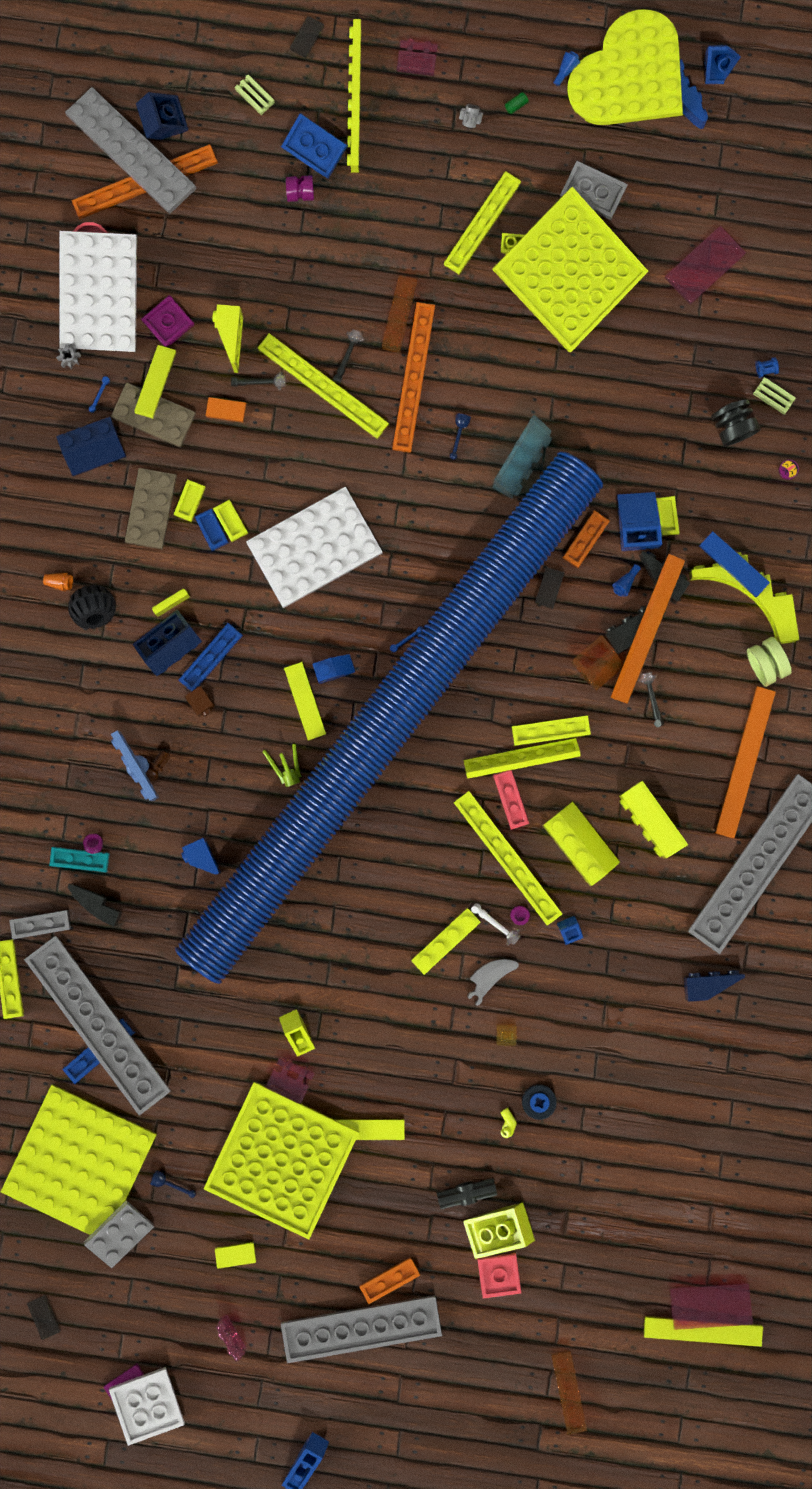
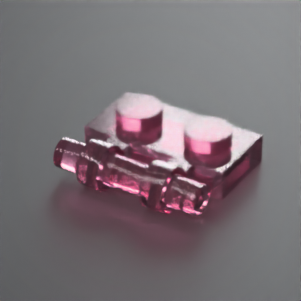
(417, 62)
(286, 1085)
(231, 1338)

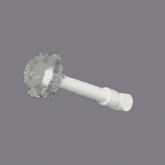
(512, 936)

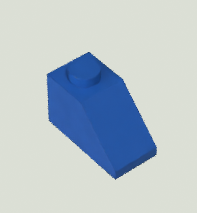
(333, 668)
(200, 856)

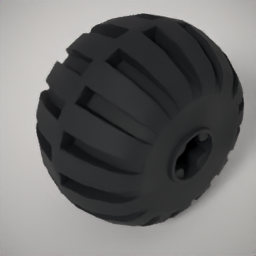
(92, 606)

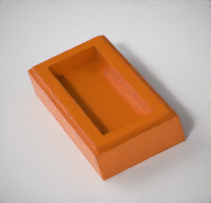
(225, 409)

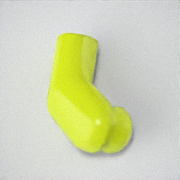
(509, 1124)

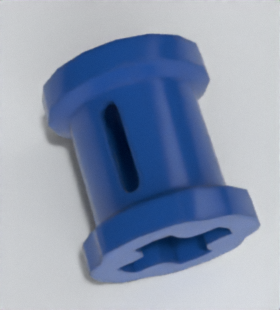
(772, 365)

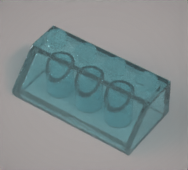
(522, 457)

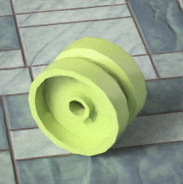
(769, 661)

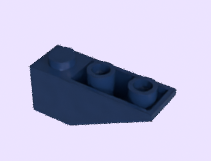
(705, 987)

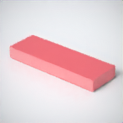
(511, 799)

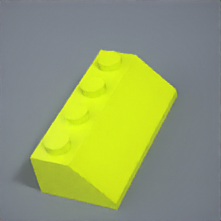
(653, 820)
(581, 844)

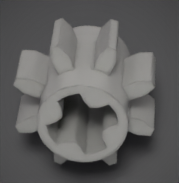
(471, 115)
(68, 361)

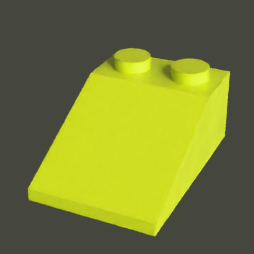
(230, 324)
(499, 1231)

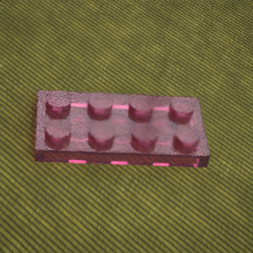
(711, 1306)

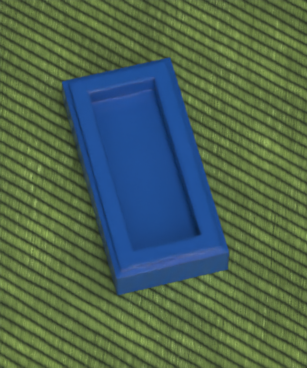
(211, 529)

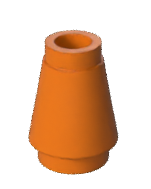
(59, 581)

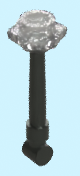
(355, 337)
(279, 381)
(648, 679)

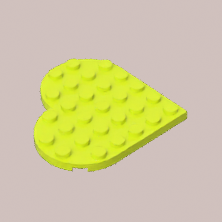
(632, 75)

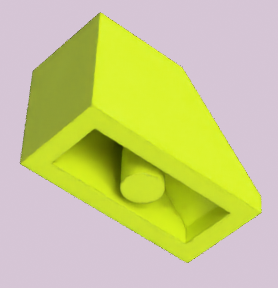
(296, 1033)

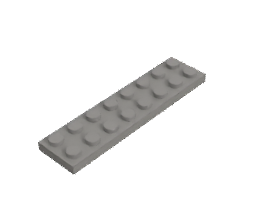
(130, 150)
(361, 1329)

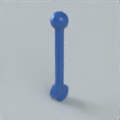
(106, 381)
(394, 648)

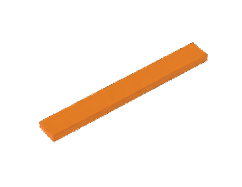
(128, 188)
(413, 377)
(647, 628)
(745, 762)

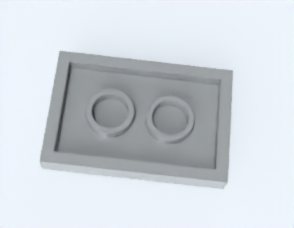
(596, 188)
(118, 1234)

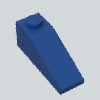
(306, 1462)

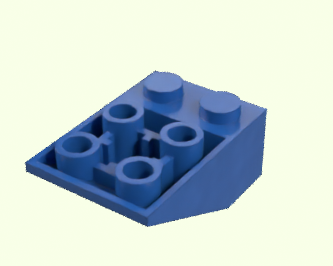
(639, 521)

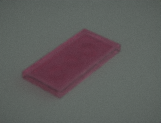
(705, 265)

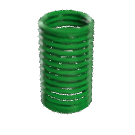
(512, 105)

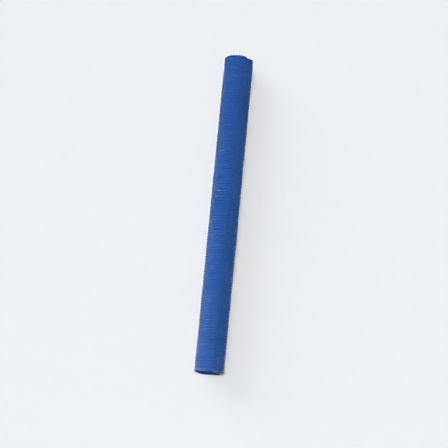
(390, 716)

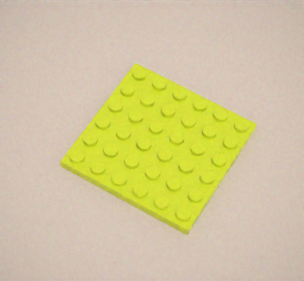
(570, 269)
(281, 1160)
(77, 1161)

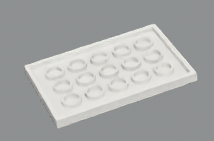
(98, 291)
(314, 547)

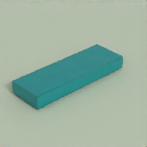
(79, 859)

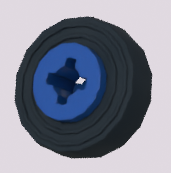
(541, 1096)

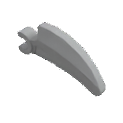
(488, 975)

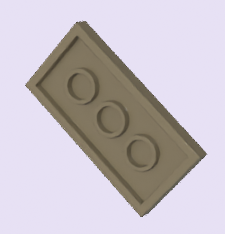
(169, 422)
(150, 508)

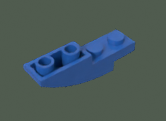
(692, 101)

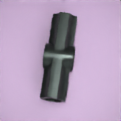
(466, 1193)

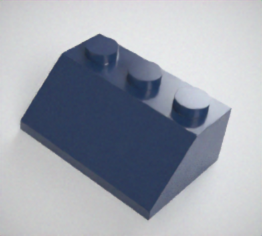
(91, 446)
(167, 643)

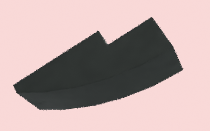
(95, 904)

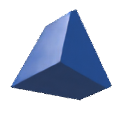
(718, 63)

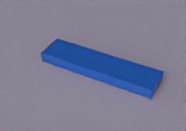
(734, 564)
(210, 657)
(86, 1061)

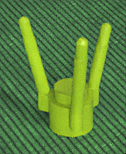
(290, 777)

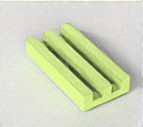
(244, 83)
(765, 381)

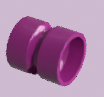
(299, 188)

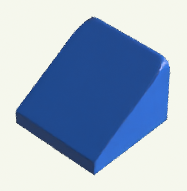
(570, 930)

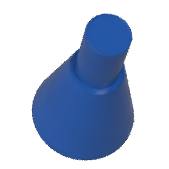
(568, 63)
(624, 584)

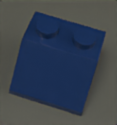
(161, 115)

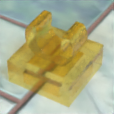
(506, 1035)

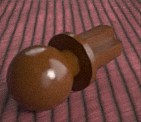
(158, 764)

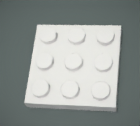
(146, 1406)

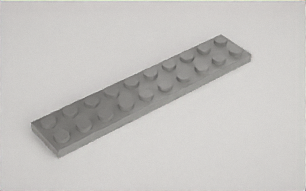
(755, 866)
(97, 1025)

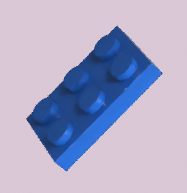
(314, 146)

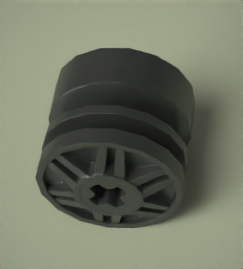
(734, 420)

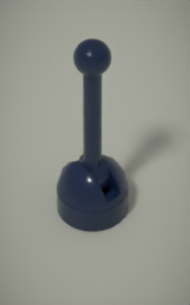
(461, 421)
(159, 1180)

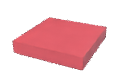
(499, 1275)

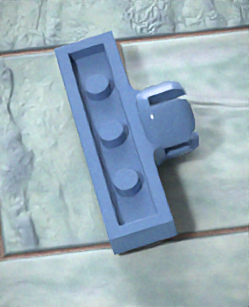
(135, 766)

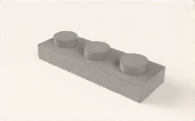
(40, 924)

